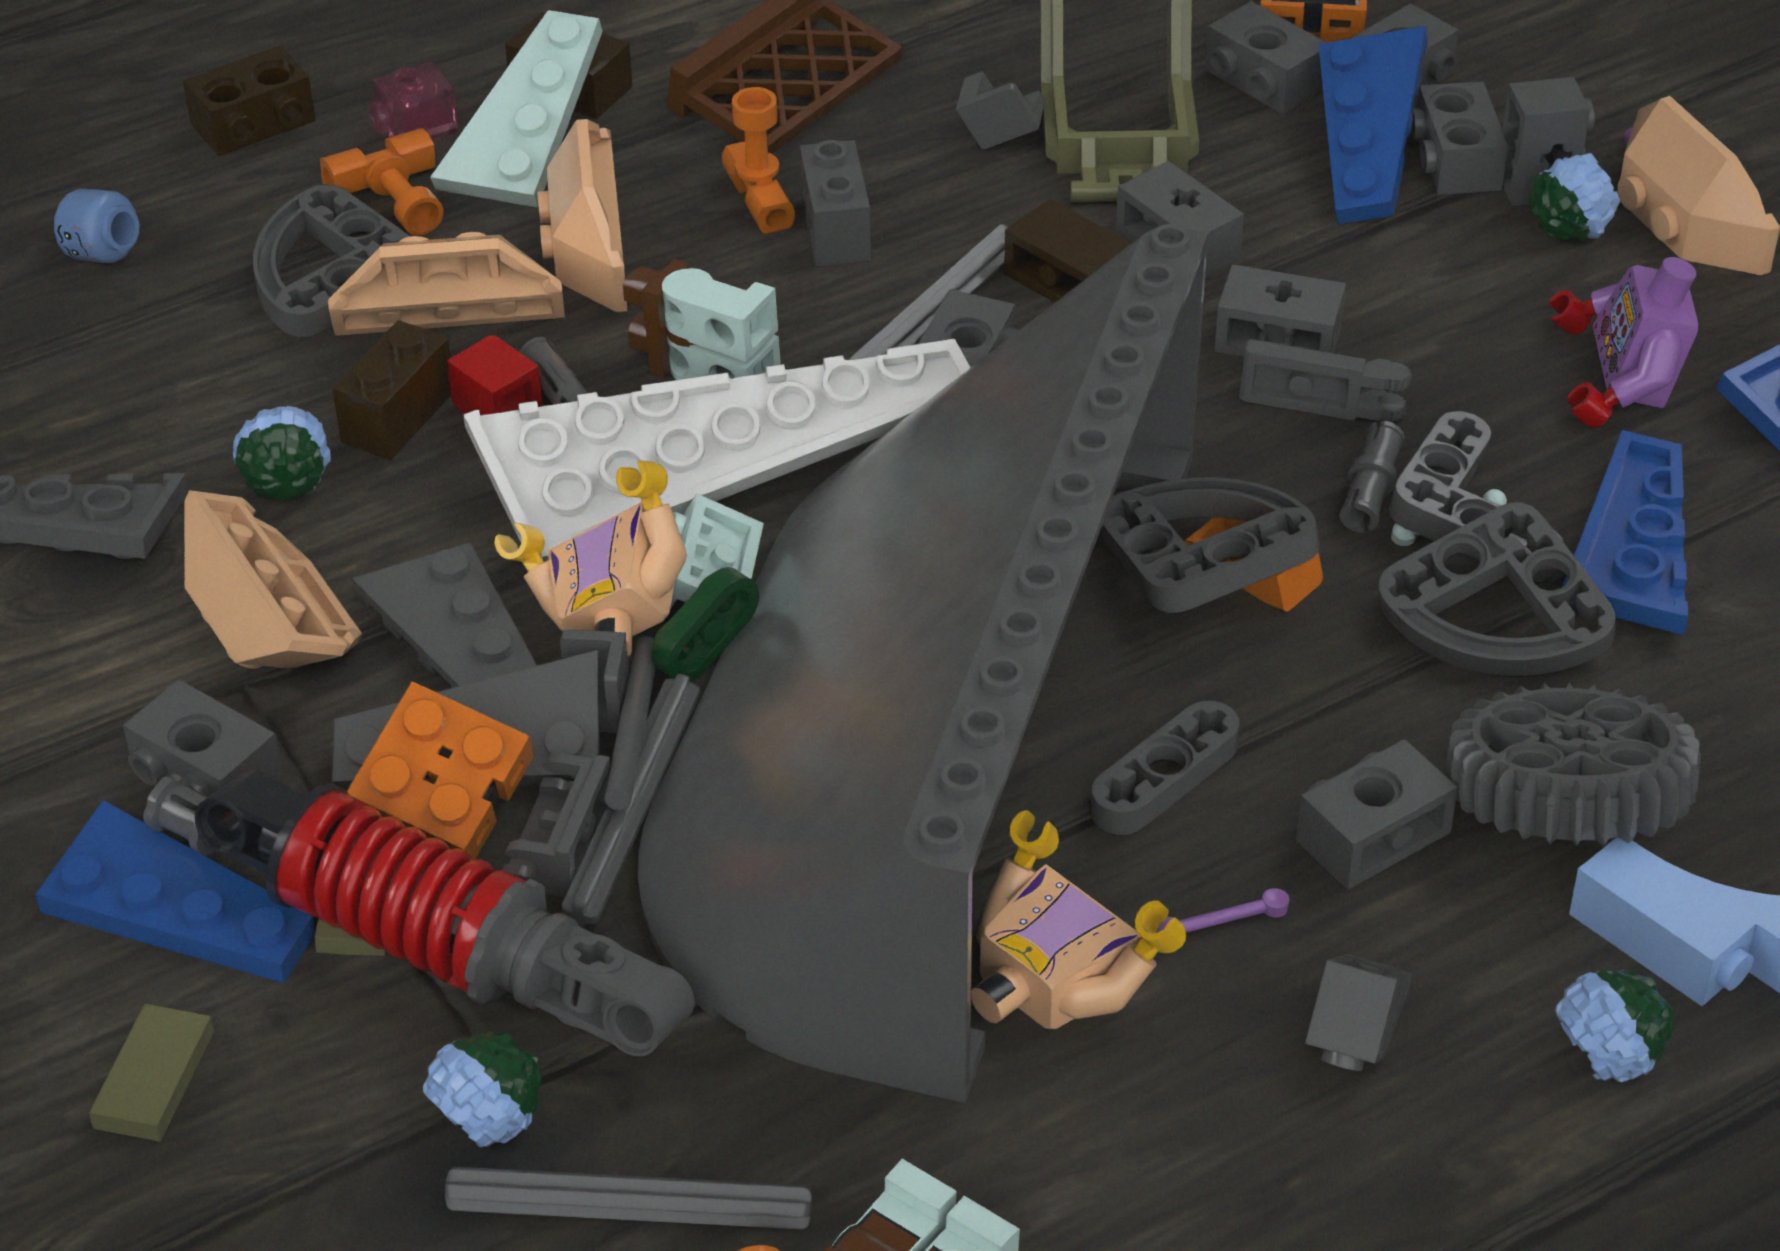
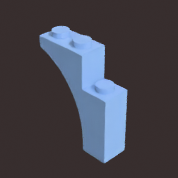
(1678, 923)

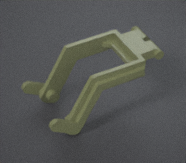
(1116, 157)

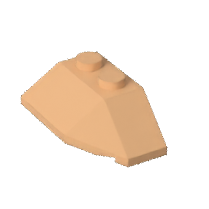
(1695, 192)
(584, 216)
(445, 285)
(259, 588)

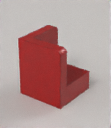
(492, 378)

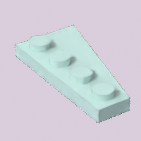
(524, 116)

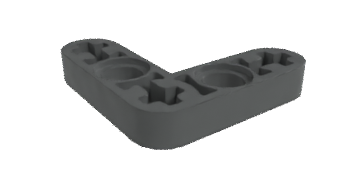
(1426, 496)

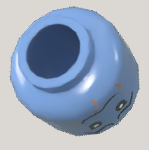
(96, 225)

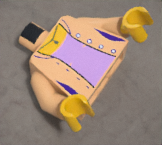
(613, 573)
(1056, 946)

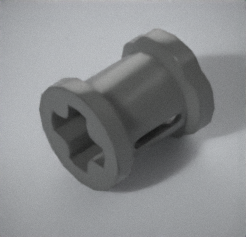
(173, 808)

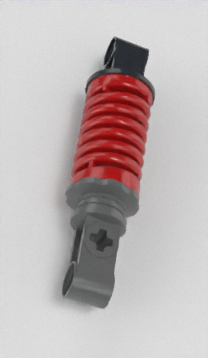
(440, 909)

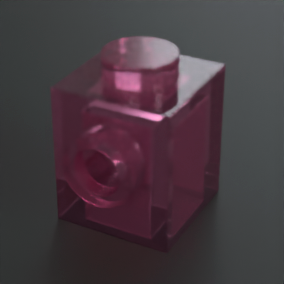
(413, 101)

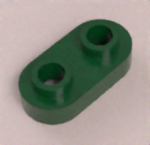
(705, 624)

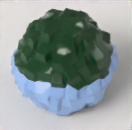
(1573, 199)
(281, 453)
(1617, 1022)
(485, 1086)

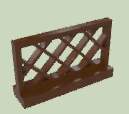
(754, 45)

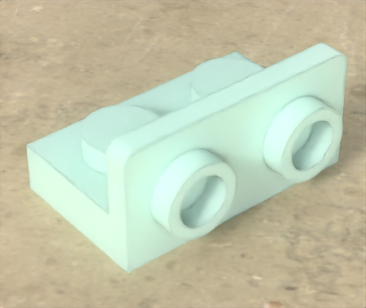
(714, 540)

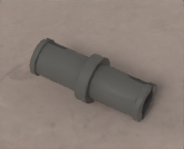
(1372, 476)

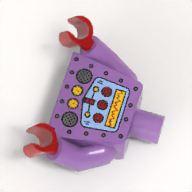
(1640, 336)

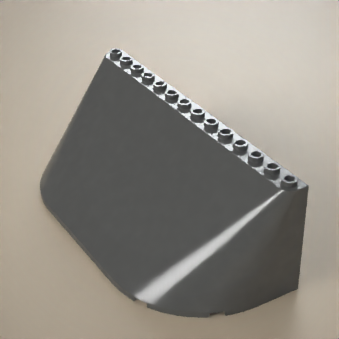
(876, 699)

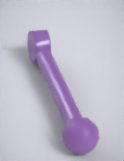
(1273, 903)

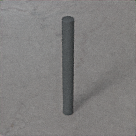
(631, 726)

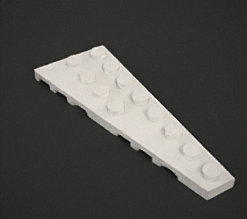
(708, 433)

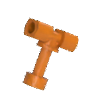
(751, 164)
(388, 174)

